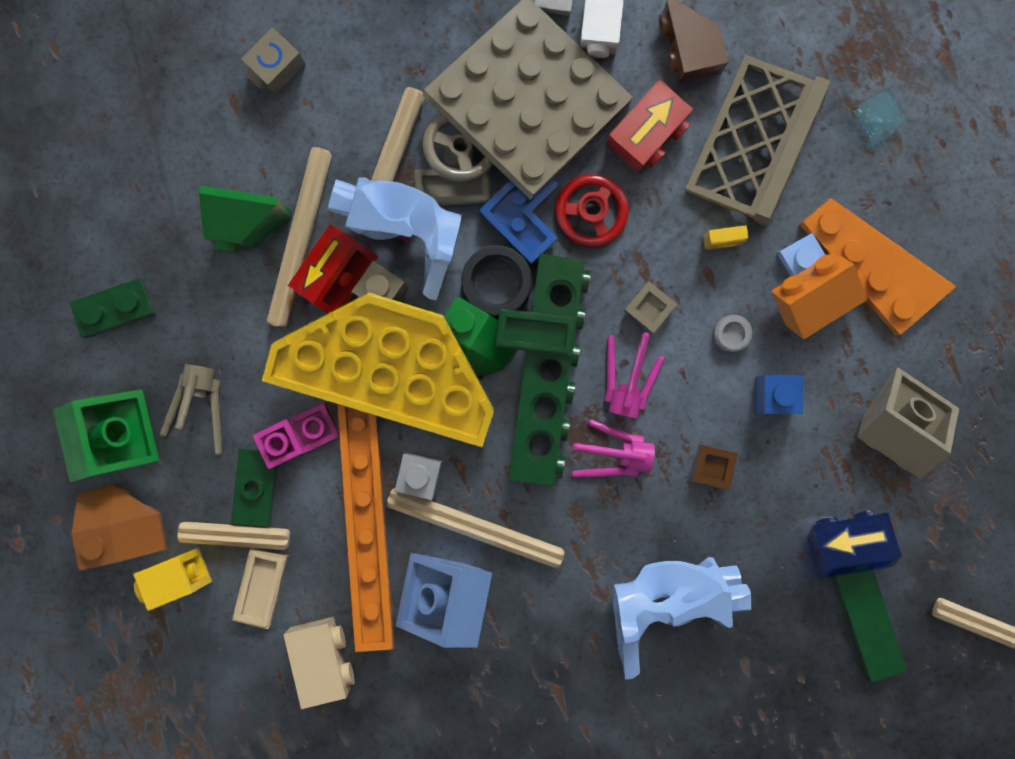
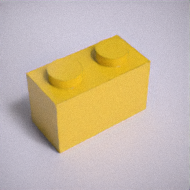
(171, 579)

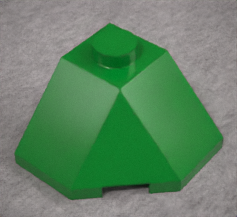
(477, 337)

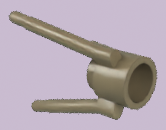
(195, 383)

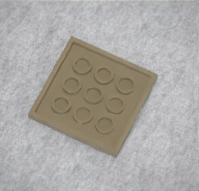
(527, 97)

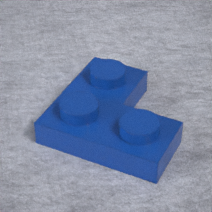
(514, 220)

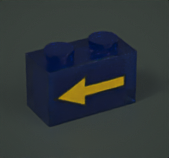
(853, 544)

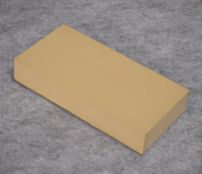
(260, 587)

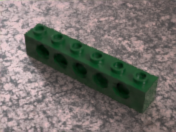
(525, 466)

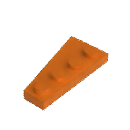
(893, 279)

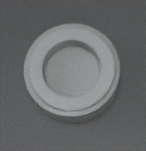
(732, 333)

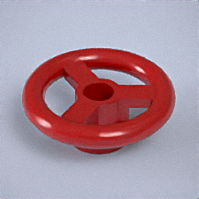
(599, 199)

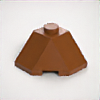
(114, 528)

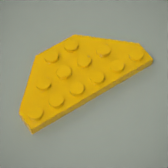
(387, 364)

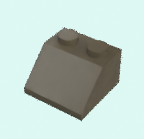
(910, 424)

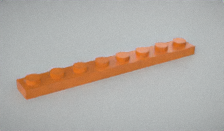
(365, 530)

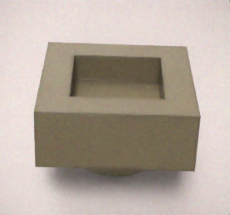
(650, 307)

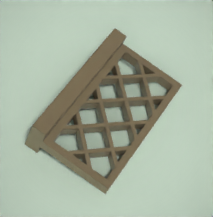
(788, 149)

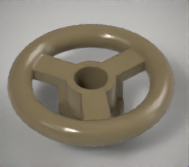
(451, 156)

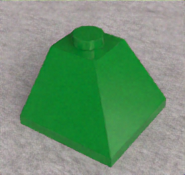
(239, 218)

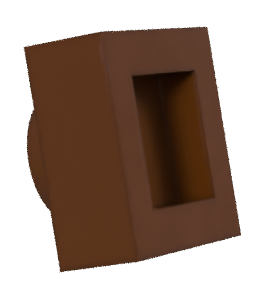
(714, 467)

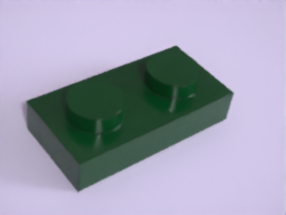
(112, 308)

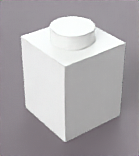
(601, 27)

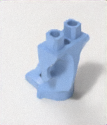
(394, 209)
(686, 594)

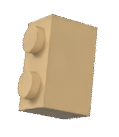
(319, 662)

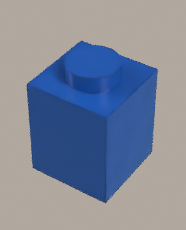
(778, 394)

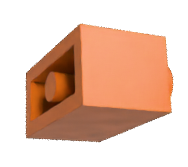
(819, 294)

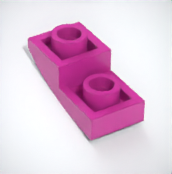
(296, 435)

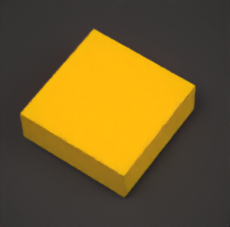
(725, 237)

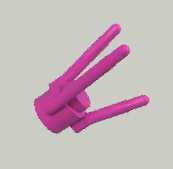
(626, 398)
(635, 456)

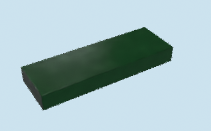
(870, 625)

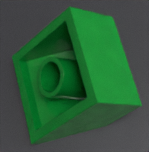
(105, 434)

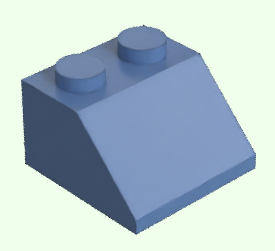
(444, 601)

